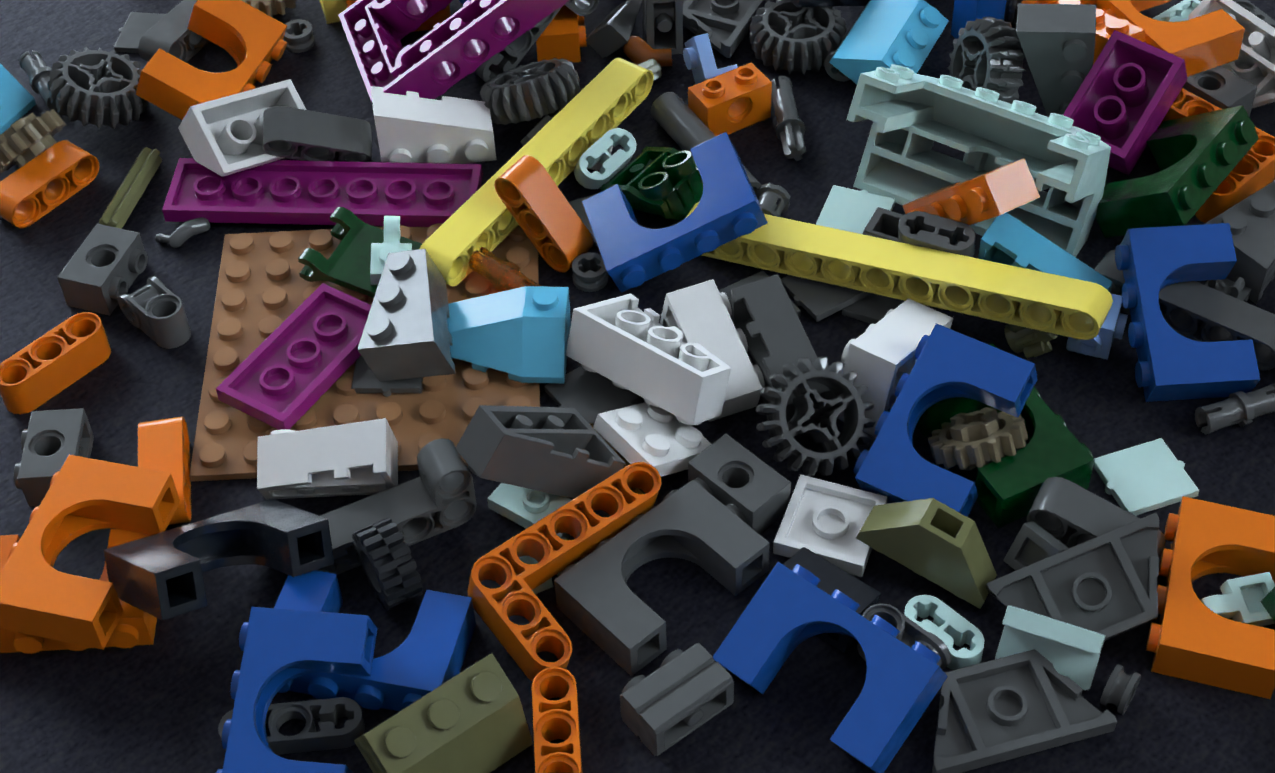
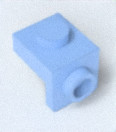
(700, 59)
(1112, 328)

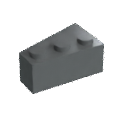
(1058, 49)
(1253, 239)
(408, 320)
(773, 333)
(537, 449)

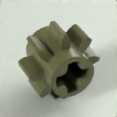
(1028, 340)

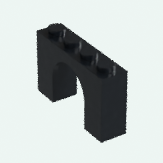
(166, 569)

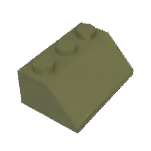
(456, 728)

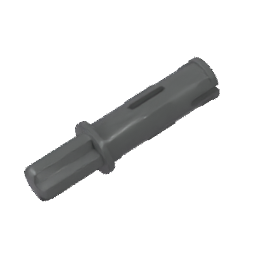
(789, 126)

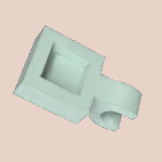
(391, 244)
(1242, 599)

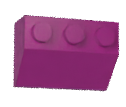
(1127, 96)

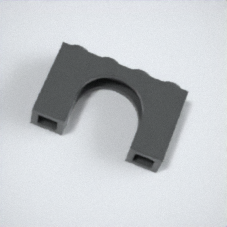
(683, 526)

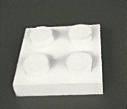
(651, 437)
(827, 521)

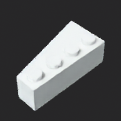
(648, 358)

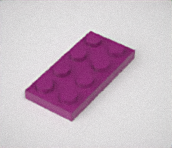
(298, 359)

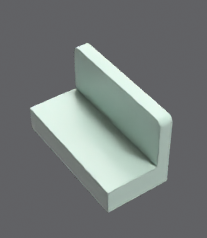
(1068, 647)

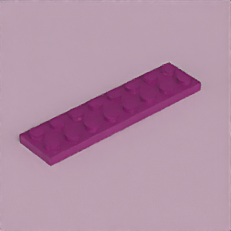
(313, 189)

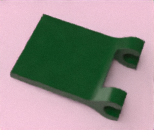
(351, 259)

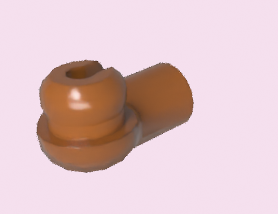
(639, 51)

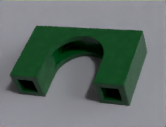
(1192, 160)
(1010, 486)

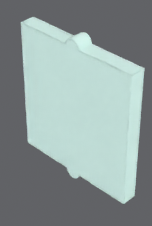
(851, 209)
(1145, 477)

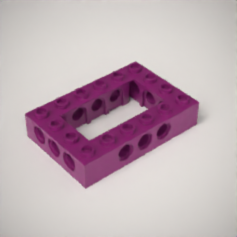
(442, 54)

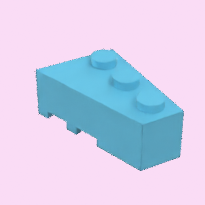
(1018, 245)

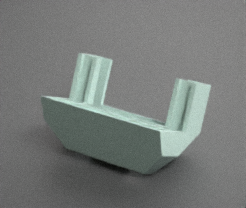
(918, 109)

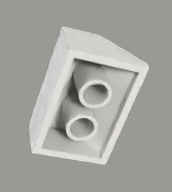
(229, 130)

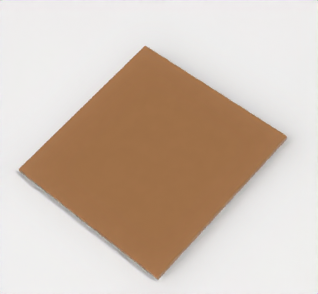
(263, 287)

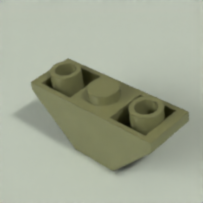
(932, 544)

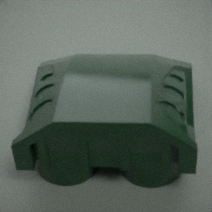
(661, 182)

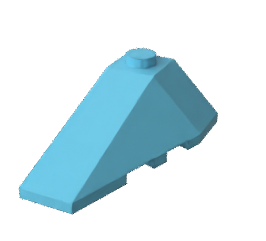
(514, 333)

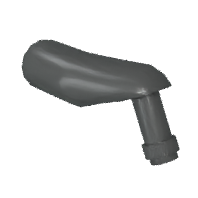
(184, 232)

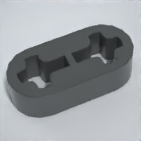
(936, 233)

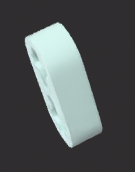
(600, 153)
(948, 627)

